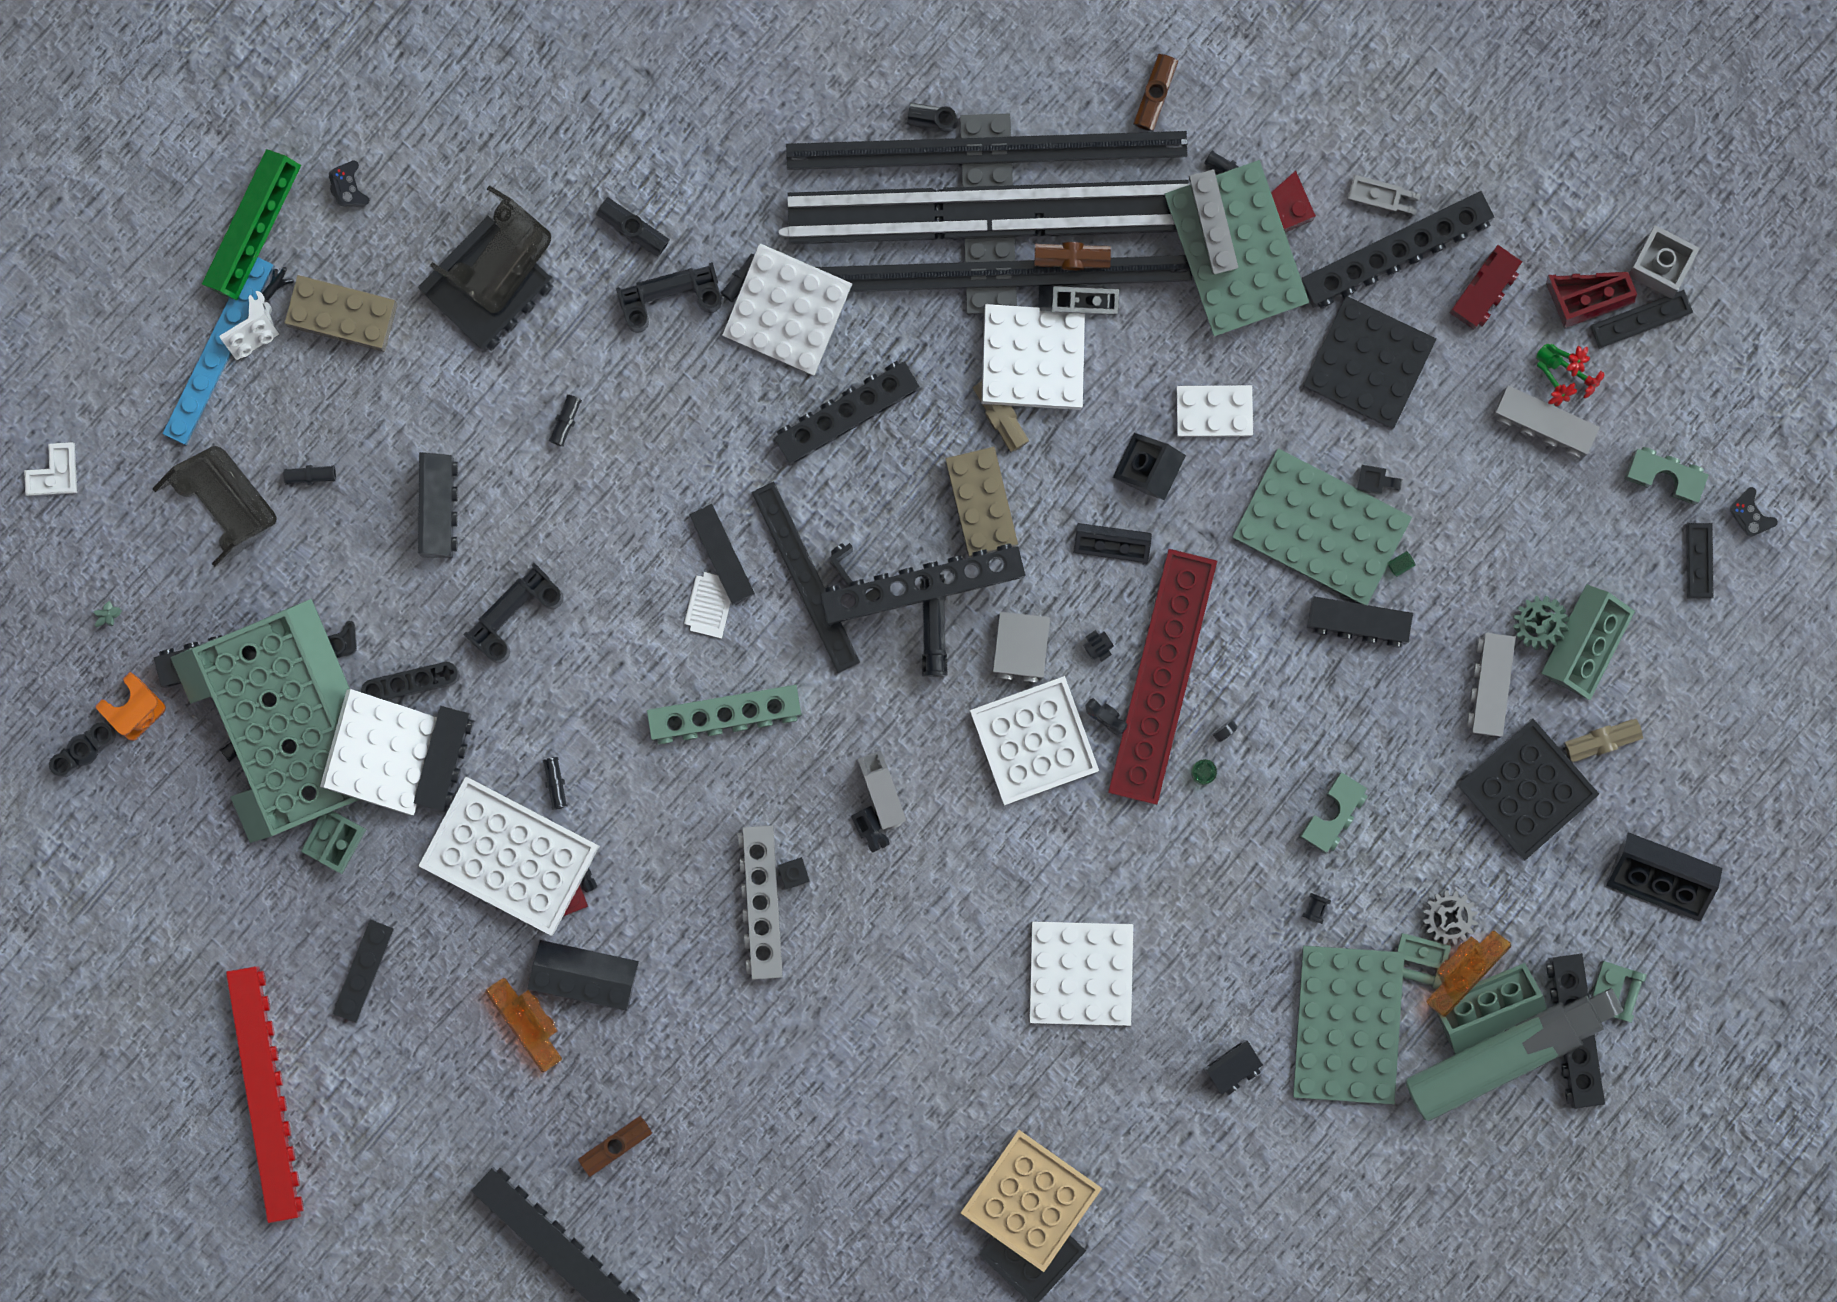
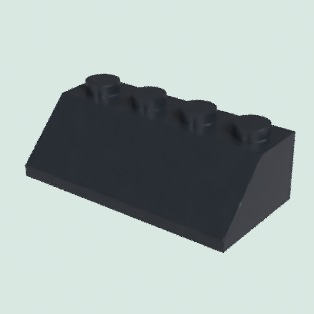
(436, 505)
(1664, 877)
(583, 975)

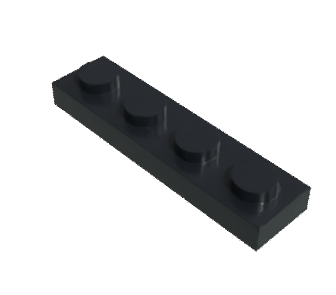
(363, 971)

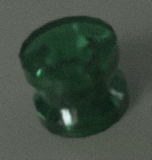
(1205, 774)

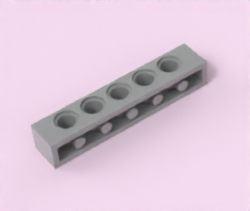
(764, 837)

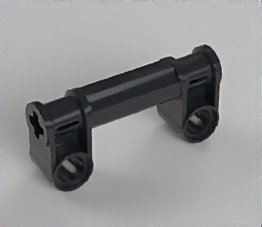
(634, 298)
(484, 633)
(934, 654)

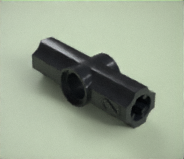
(646, 235)

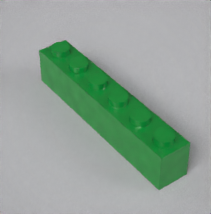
(251, 224)

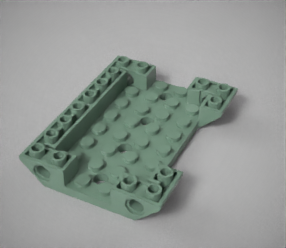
(310, 688)

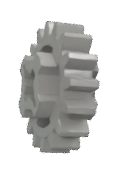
(1459, 924)

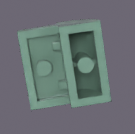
(334, 841)

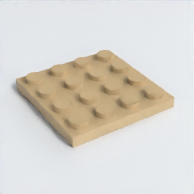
(1031, 1200)

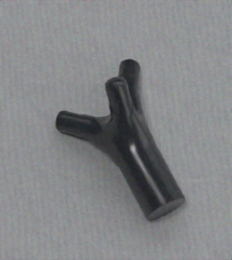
(276, 282)

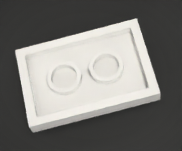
(1214, 411)

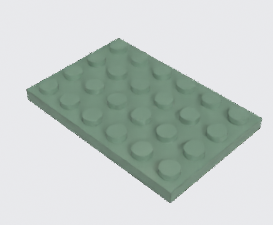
(1266, 270)
(1322, 527)
(1348, 1024)

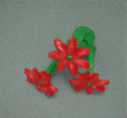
(1550, 357)

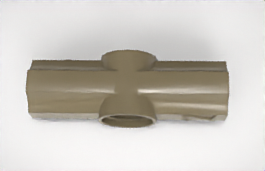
(1005, 421)
(1603, 740)

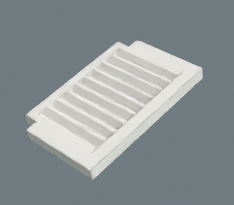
(708, 606)

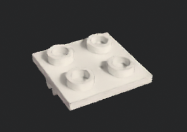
(253, 331)

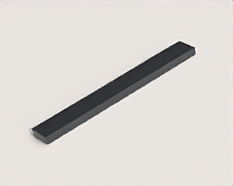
(804, 575)

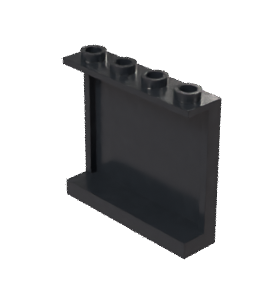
(474, 320)

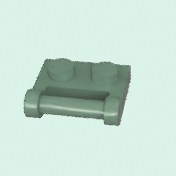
(1424, 953)
(1613, 977)

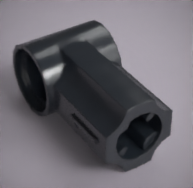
(929, 116)

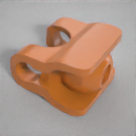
(137, 714)

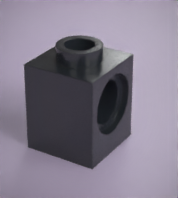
(794, 873)

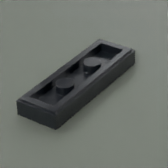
(1699, 560)

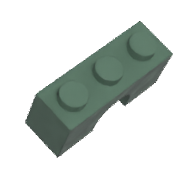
(1688, 481)
(1347, 795)

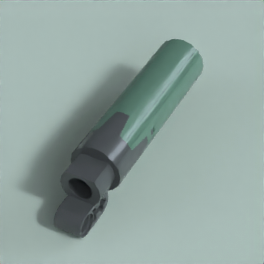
(1509, 1054)

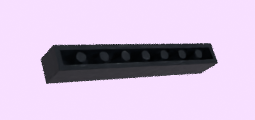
(549, 1239)

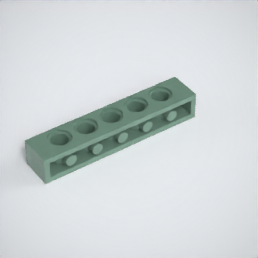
(659, 717)

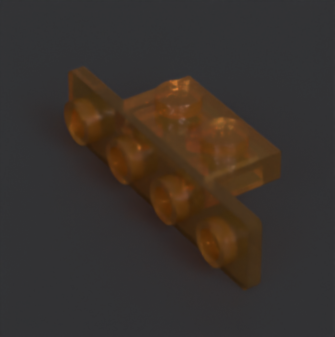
(1466, 970)
(527, 1022)

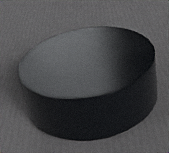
(1225, 731)

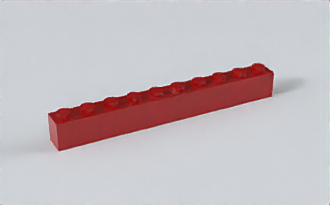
(263, 1094)

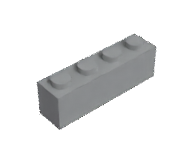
(1213, 221)
(1545, 421)
(1492, 685)

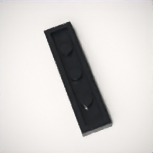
(1641, 319)
(722, 554)

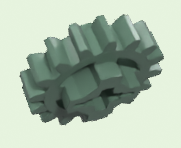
(1551, 625)

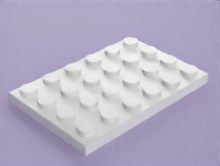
(509, 856)

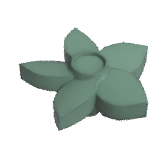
(107, 614)

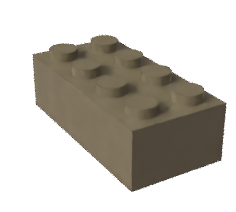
(341, 313)
(981, 500)

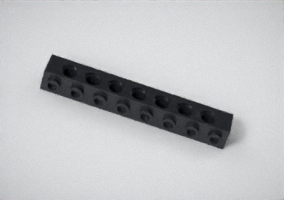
(1473, 205)
(1011, 570)

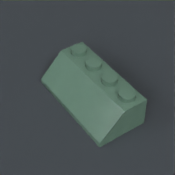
(1589, 643)
(1493, 1007)

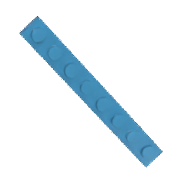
(214, 358)

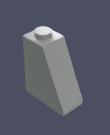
(882, 790)

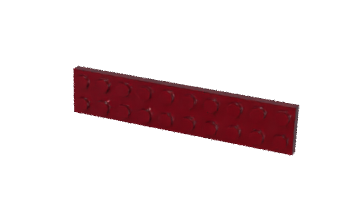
(1162, 676)

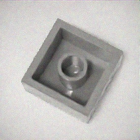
(1663, 262)

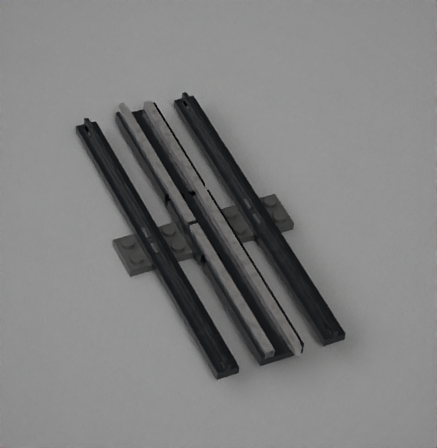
(988, 209)

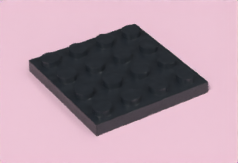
(1369, 362)
(1528, 789)

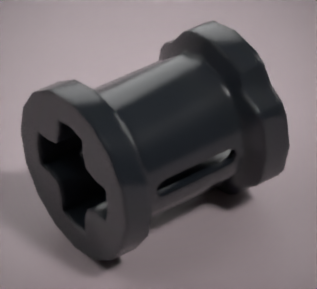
(1316, 908)

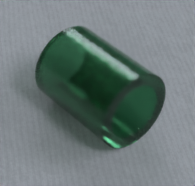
(1401, 564)

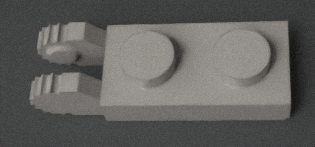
(1381, 195)

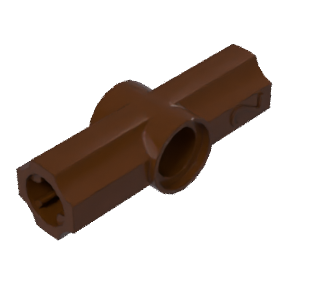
(1151, 107)
(1072, 256)
(601, 1156)

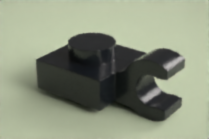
(1373, 480)
(867, 826)

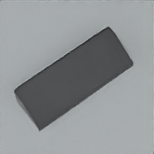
(1112, 543)

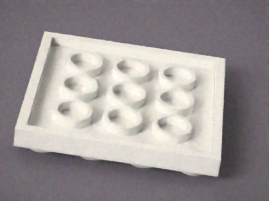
(787, 309)
(1032, 357)
(1034, 740)
(378, 752)
(1081, 973)

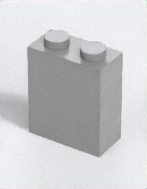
(1021, 646)

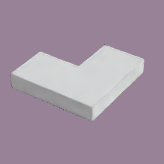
(59, 477)

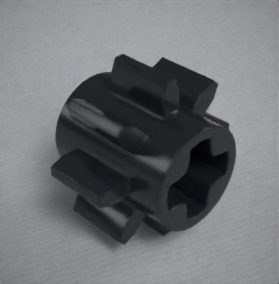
(1098, 645)

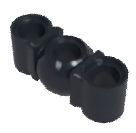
(70, 753)

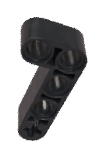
(409, 678)

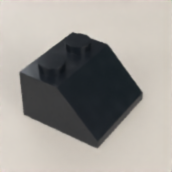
(1149, 466)
(1233, 1067)

